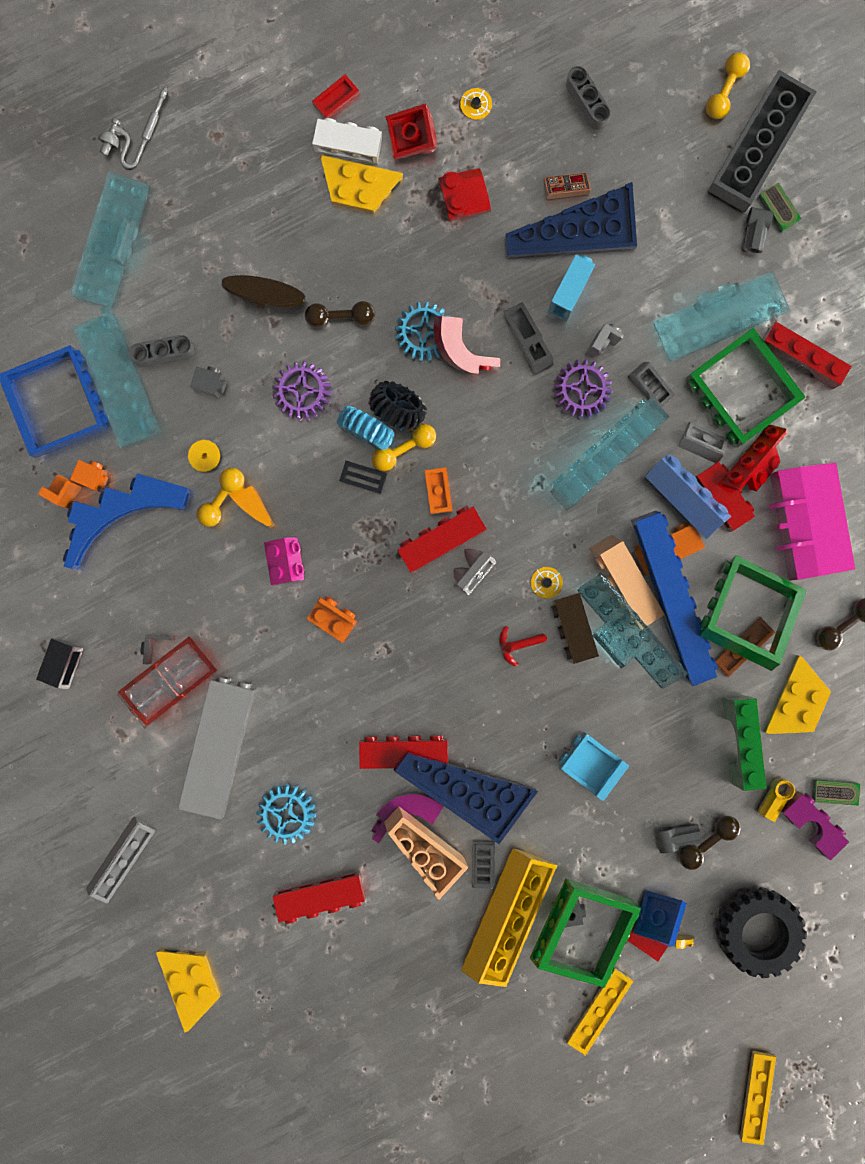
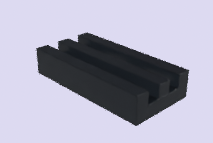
(360, 467)

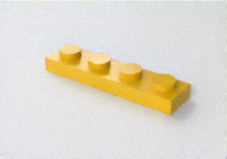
(599, 1012)
(757, 1098)

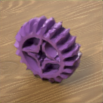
(292, 389)
(593, 389)

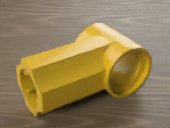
(774, 801)

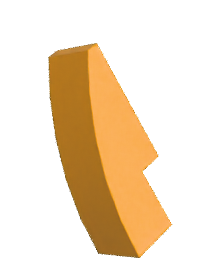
(251, 503)

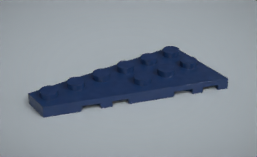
(586, 227)
(477, 798)

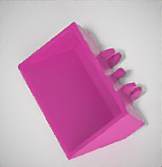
(812, 521)

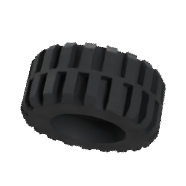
(781, 952)

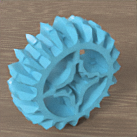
(413, 330)
(365, 427)
(295, 817)

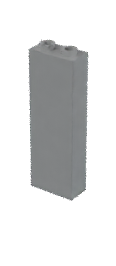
(217, 748)

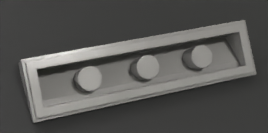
(120, 860)

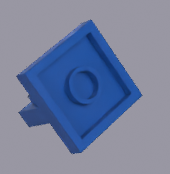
(660, 918)

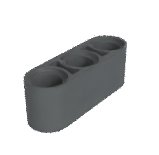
(583, 88)
(151, 348)

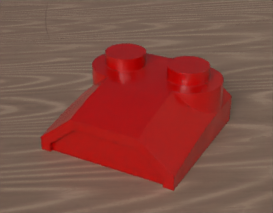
(412, 132)
(464, 193)

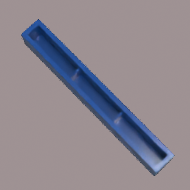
(674, 597)

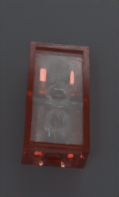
(166, 682)

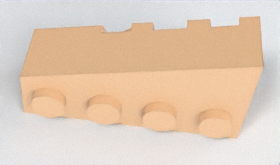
(626, 578)
(428, 854)

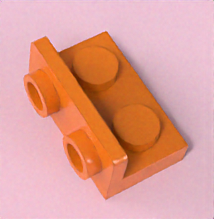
(332, 619)

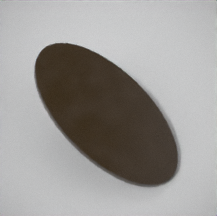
(263, 291)

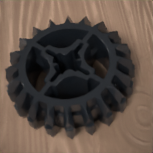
(397, 406)

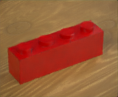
(442, 539)
(388, 752)
(319, 897)

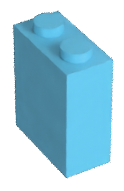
(571, 287)

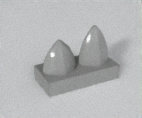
(480, 565)

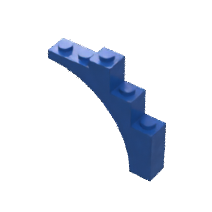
(114, 504)

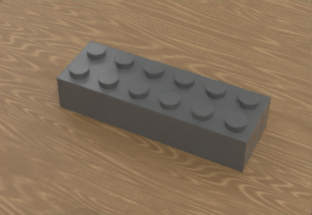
(762, 141)

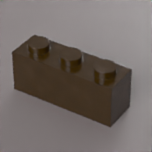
(574, 628)

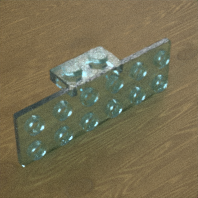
(110, 240)
(721, 315)
(627, 635)

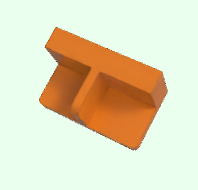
(438, 490)
(61, 491)

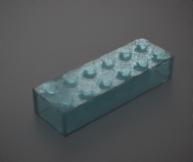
(613, 449)

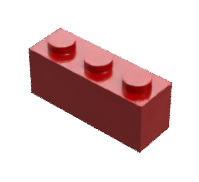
(739, 509)

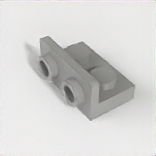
(606, 335)

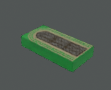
(783, 210)
(836, 792)

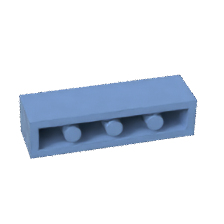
(688, 495)

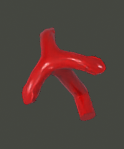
(508, 647)

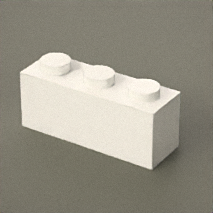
(347, 140)

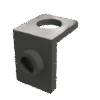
(147, 646)

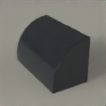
(59, 664)

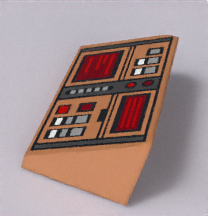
(567, 186)

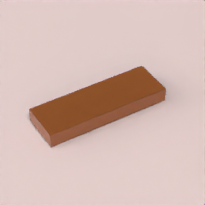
(755, 633)

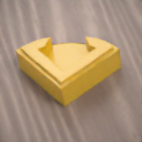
(683, 941)

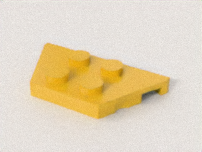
(358, 184)
(799, 701)
(189, 984)

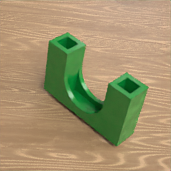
(749, 770)

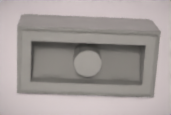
(703, 443)

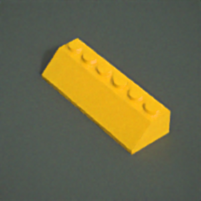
(508, 918)

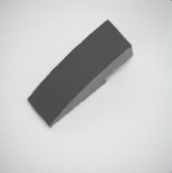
(528, 338)

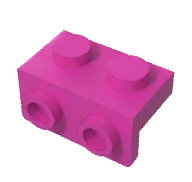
(284, 560)

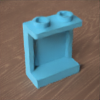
(593, 765)

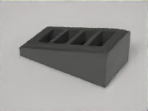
(651, 373)
(483, 883)

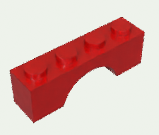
(822, 364)

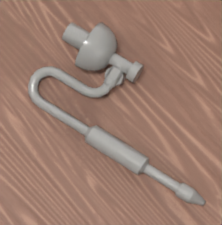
(110, 140)

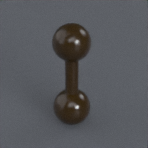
(361, 313)
(831, 637)
(726, 828)

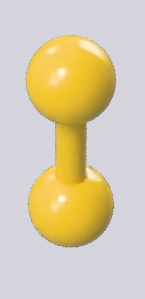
(736, 67)
(422, 437)
(230, 481)

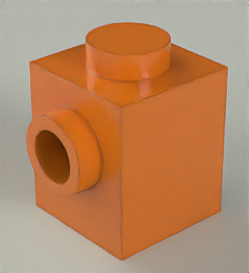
(90, 475)

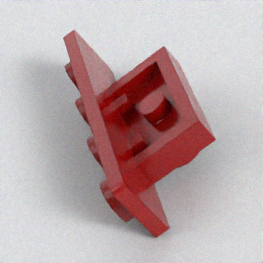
(757, 461)

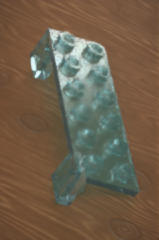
(116, 379)

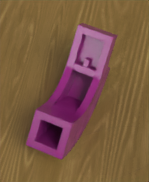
(413, 803)

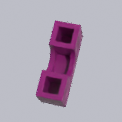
(828, 838)

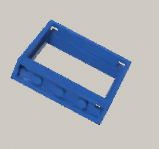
(19, 411)

